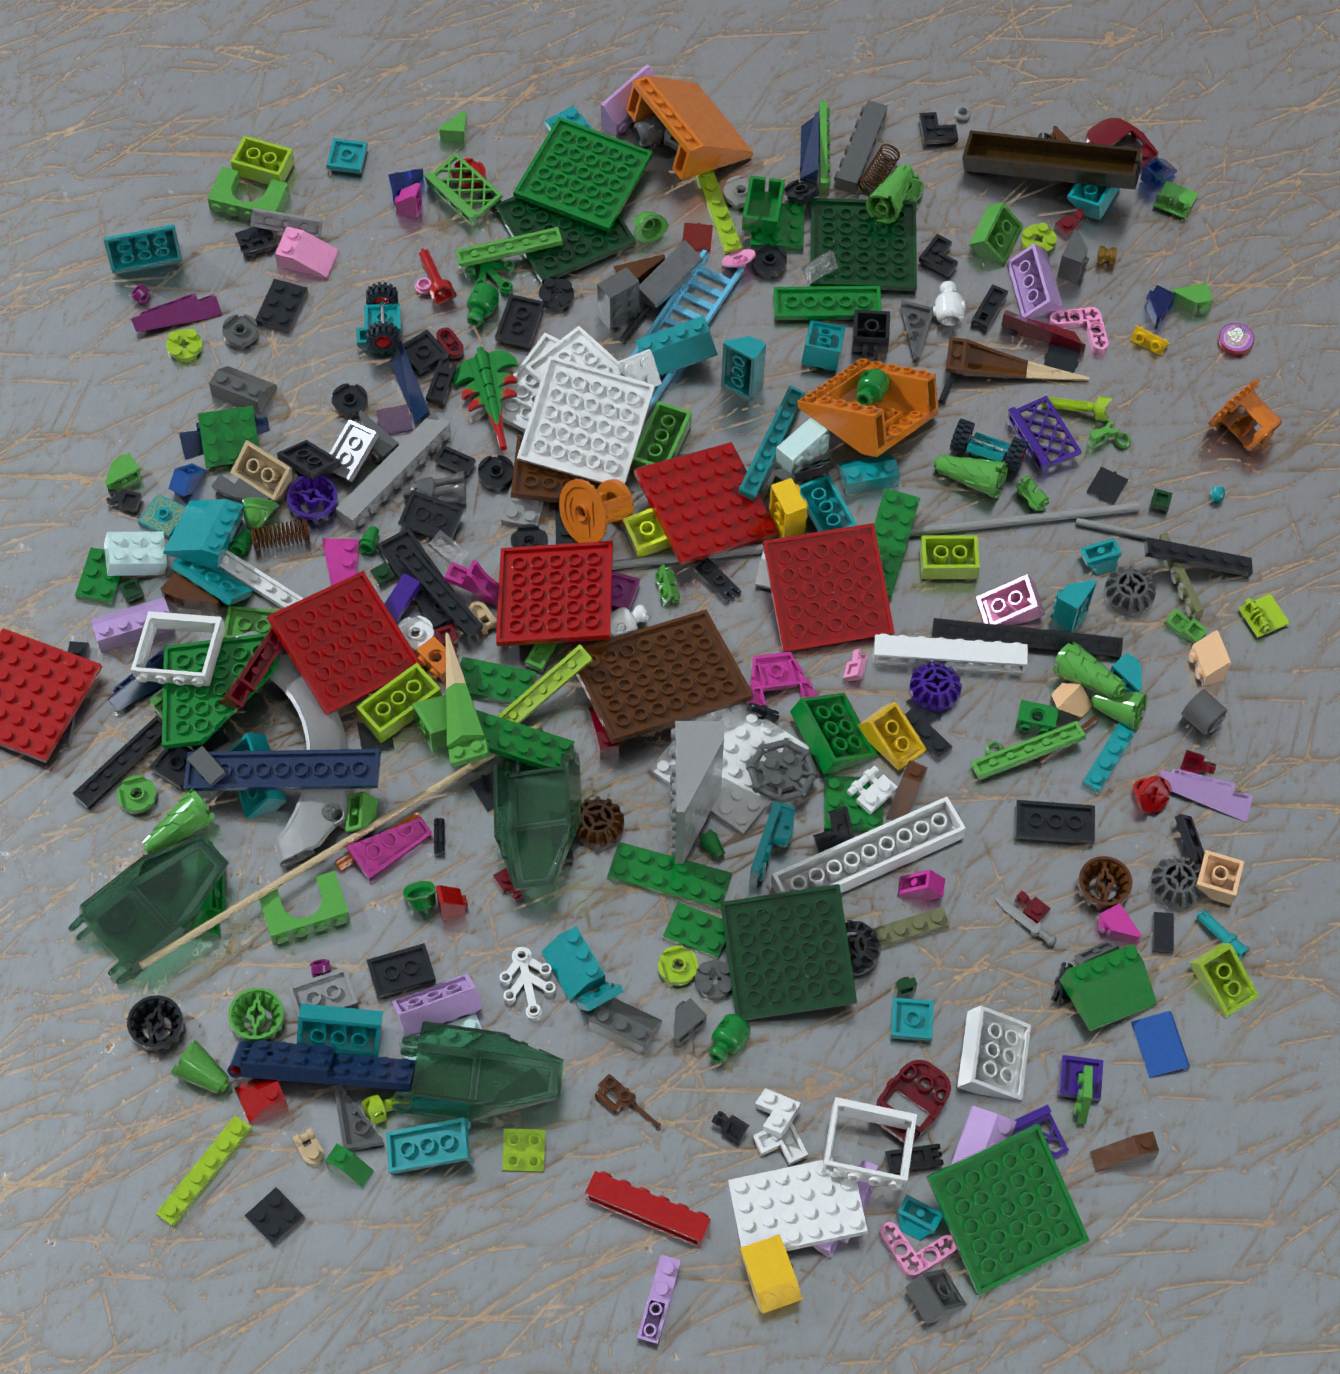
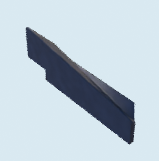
(810, 149)
(410, 385)
(192, 441)
(132, 690)

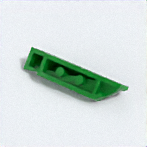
(211, 907)

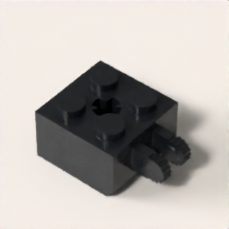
(871, 332)

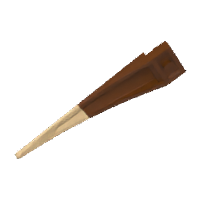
(982, 361)

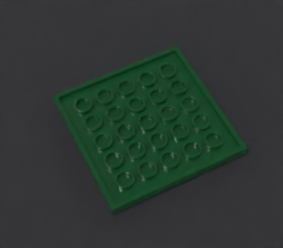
(581, 242)
(864, 248)
(788, 952)

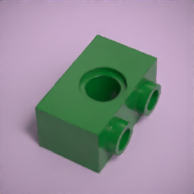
(1030, 710)

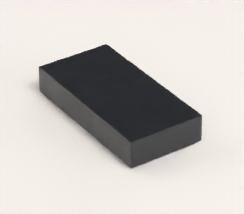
(1163, 932)

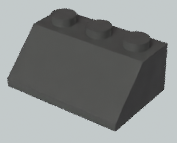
(241, 388)
(624, 1025)

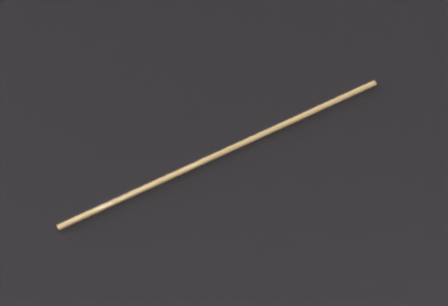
(315, 860)

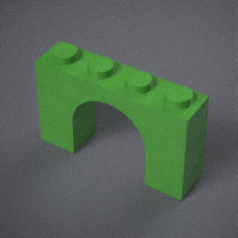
(222, 196)
(331, 912)

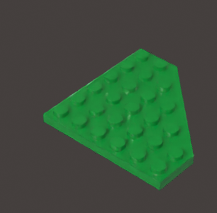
(195, 712)

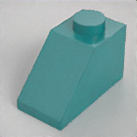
(1130, 671)

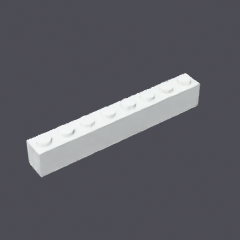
(956, 653)

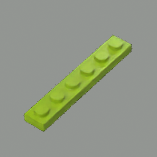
(719, 212)
(547, 685)
(203, 1171)

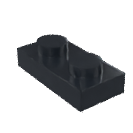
(454, 460)

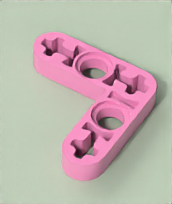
(1089, 322)
(919, 1257)

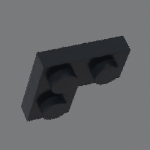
(933, 132)
(935, 256)
(818, 468)
(840, 830)

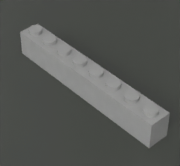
(393, 471)

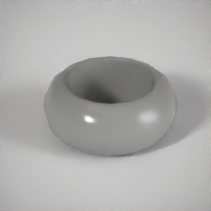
(962, 109)

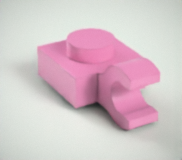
(856, 667)

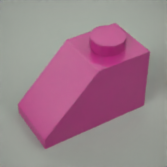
(409, 201)
(922, 885)
(1118, 925)

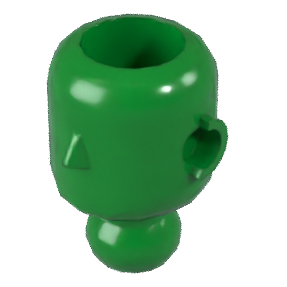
(481, 303)
(872, 386)
(729, 1037)

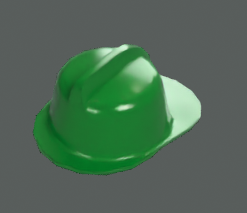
(420, 895)

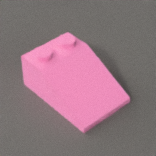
(305, 253)
(1011, 603)

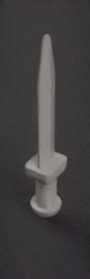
(1036, 929)

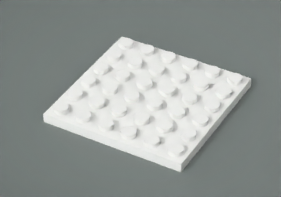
(585, 421)
(743, 733)

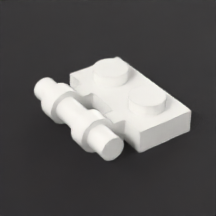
(876, 794)

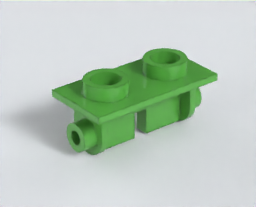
(1037, 499)
(666, 578)

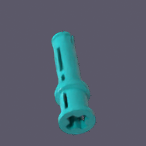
(1222, 934)

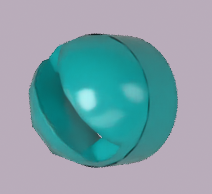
(1217, 493)

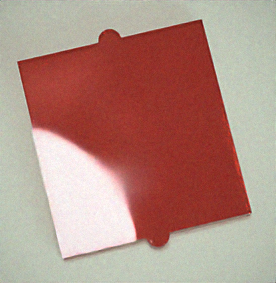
(698, 236)

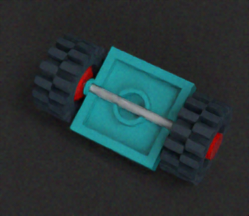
(382, 318)
(988, 446)

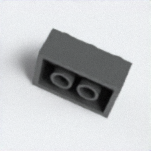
(618, 298)

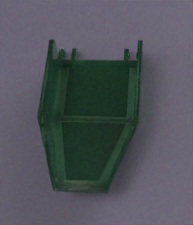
(536, 819)
(151, 902)
(475, 1073)

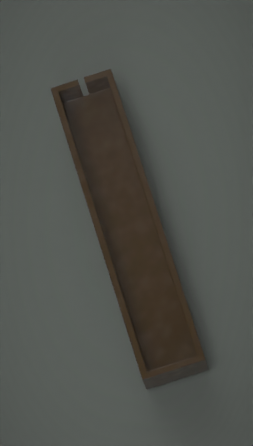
(1052, 159)

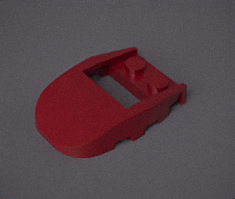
(1113, 130)
(924, 1087)

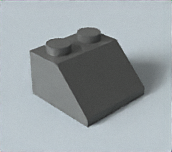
(1074, 259)
(935, 1295)

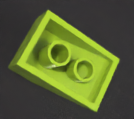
(1224, 978)

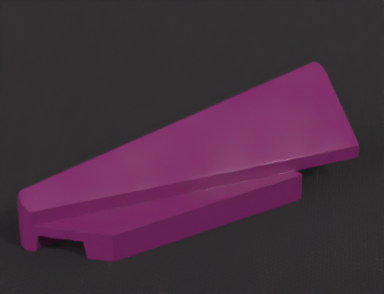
(177, 312)

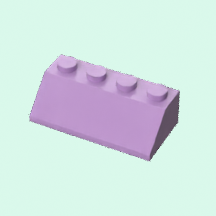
(613, 109)
(1034, 283)
(126, 624)
(437, 1004)
(981, 1131)

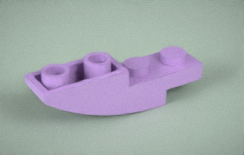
(659, 1299)

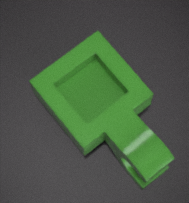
(1100, 435)

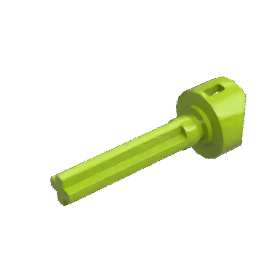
(1098, 407)
(376, 1108)

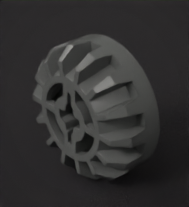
(1127, 600)
(1171, 893)

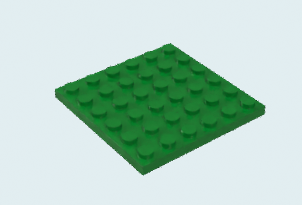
(583, 174)
(1007, 1208)

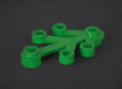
(489, 268)

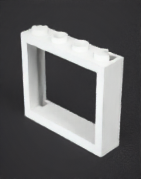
(178, 622)
(877, 1115)

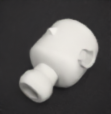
(949, 305)
(625, 621)

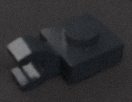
(732, 1127)

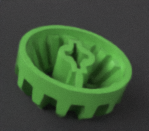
(251, 1002)

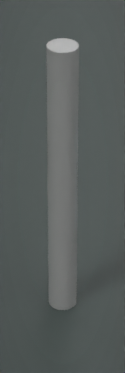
(1111, 528)

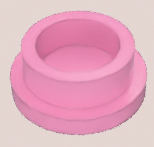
(423, 286)

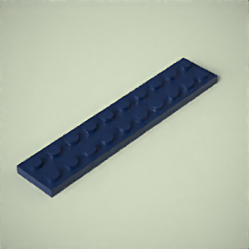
(290, 770)

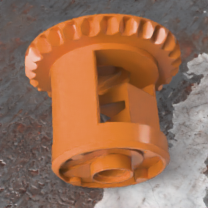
(1255, 413)
(589, 510)

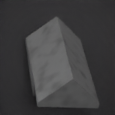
(669, 275)

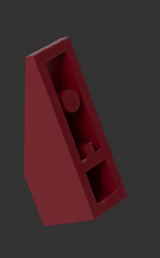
(604, 746)

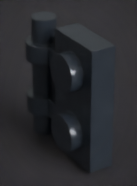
(253, 237)

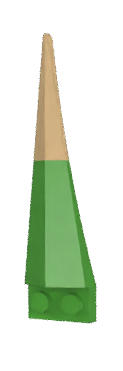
(464, 731)

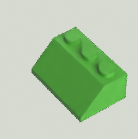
(996, 233)

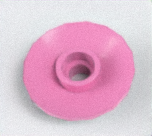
(738, 258)

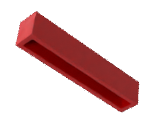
(648, 1208)

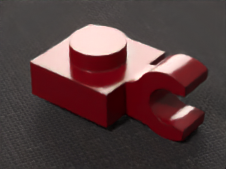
(1068, 224)
(441, 635)
(1195, 762)
(504, 883)
(1034, 908)

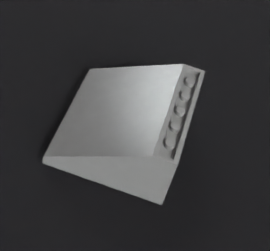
(694, 780)

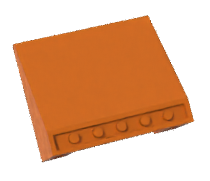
(699, 127)
(882, 424)

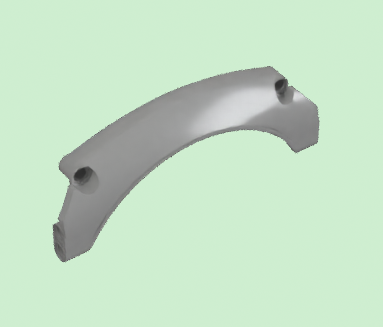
(316, 809)

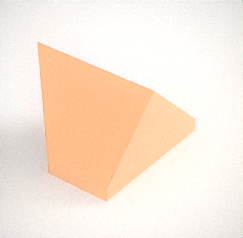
(1072, 699)

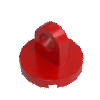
(1152, 793)

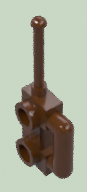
(624, 1097)

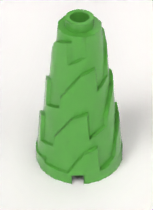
(889, 196)
(977, 474)
(1082, 668)
(180, 822)

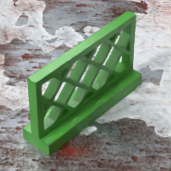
(450, 195)

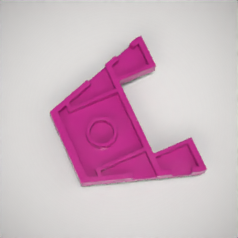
(776, 673)

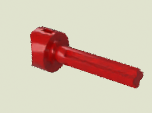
(441, 289)

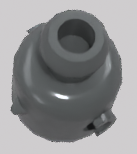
(649, 131)

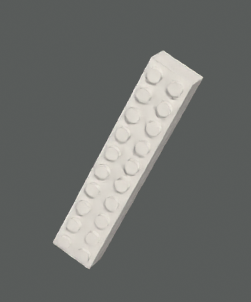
(876, 850)

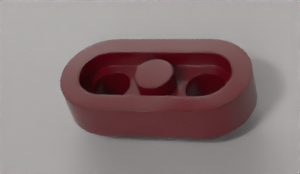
(451, 344)

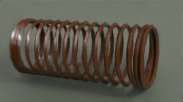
(871, 181)
(305, 533)

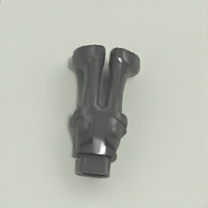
(428, 487)

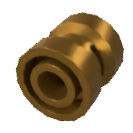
(1107, 255)

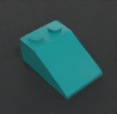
(823, 345)

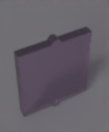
(395, 419)

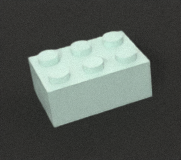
(802, 447)
(135, 553)

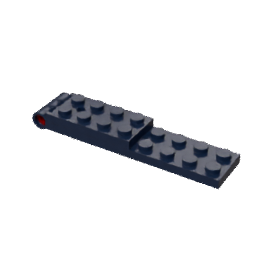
(318, 1065)

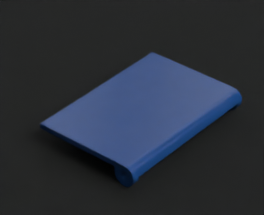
(1160, 1044)

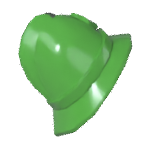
(649, 226)
(257, 511)

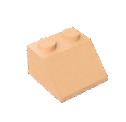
(1210, 659)
(1220, 877)

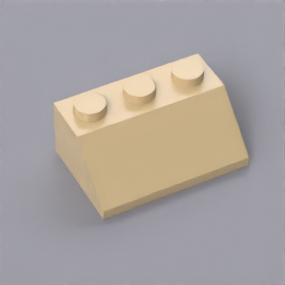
(263, 471)

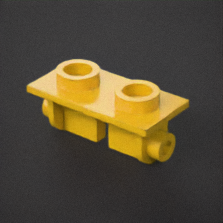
(1149, 340)

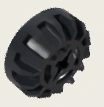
(868, 957)
(151, 1010)

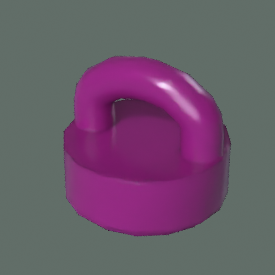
(139, 292)
(320, 966)

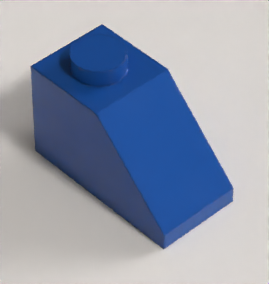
(186, 479)

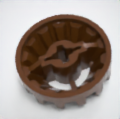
(601, 831)
(1111, 872)

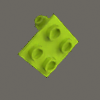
(1263, 615)
(523, 1149)

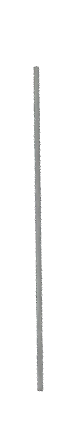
(916, 531)

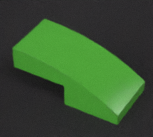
(1184, 627)

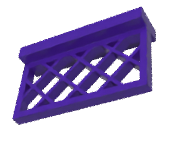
(1036, 450)
(1037, 1117)

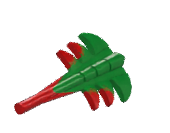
(487, 382)

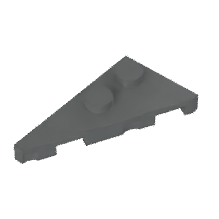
(917, 323)
(354, 1127)

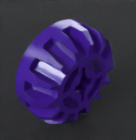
(315, 495)
(937, 691)

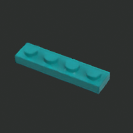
(1108, 758)

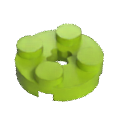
(1039, 231)
(182, 336)
(682, 956)

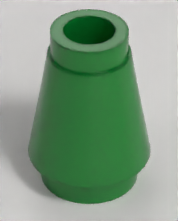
(241, 542)
(368, 542)
(712, 844)

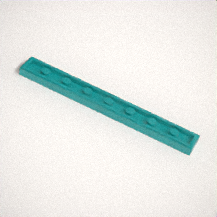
(773, 438)

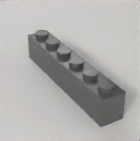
(861, 146)

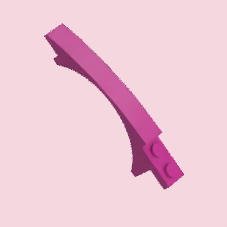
(474, 581)

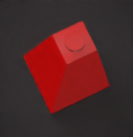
(260, 1098)

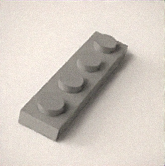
(279, 221)

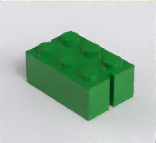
(763, 207)

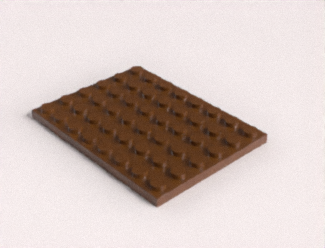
(661, 676)

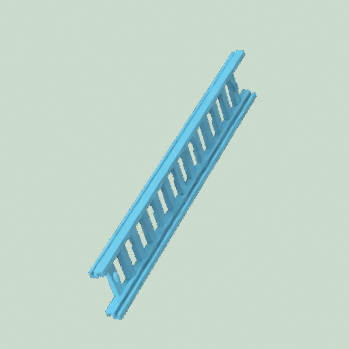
(672, 306)

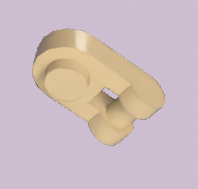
(482, 612)
(313, 1153)

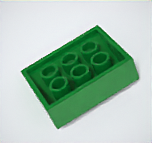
(832, 732)
(1109, 987)

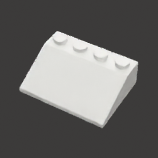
(994, 1054)

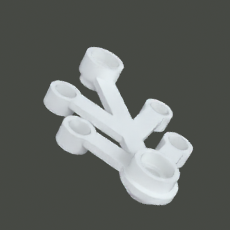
(527, 979)

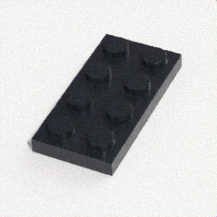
(1055, 821)

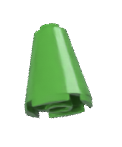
(1123, 709)
(201, 1069)

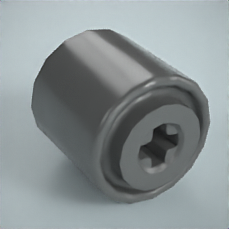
(1204, 712)

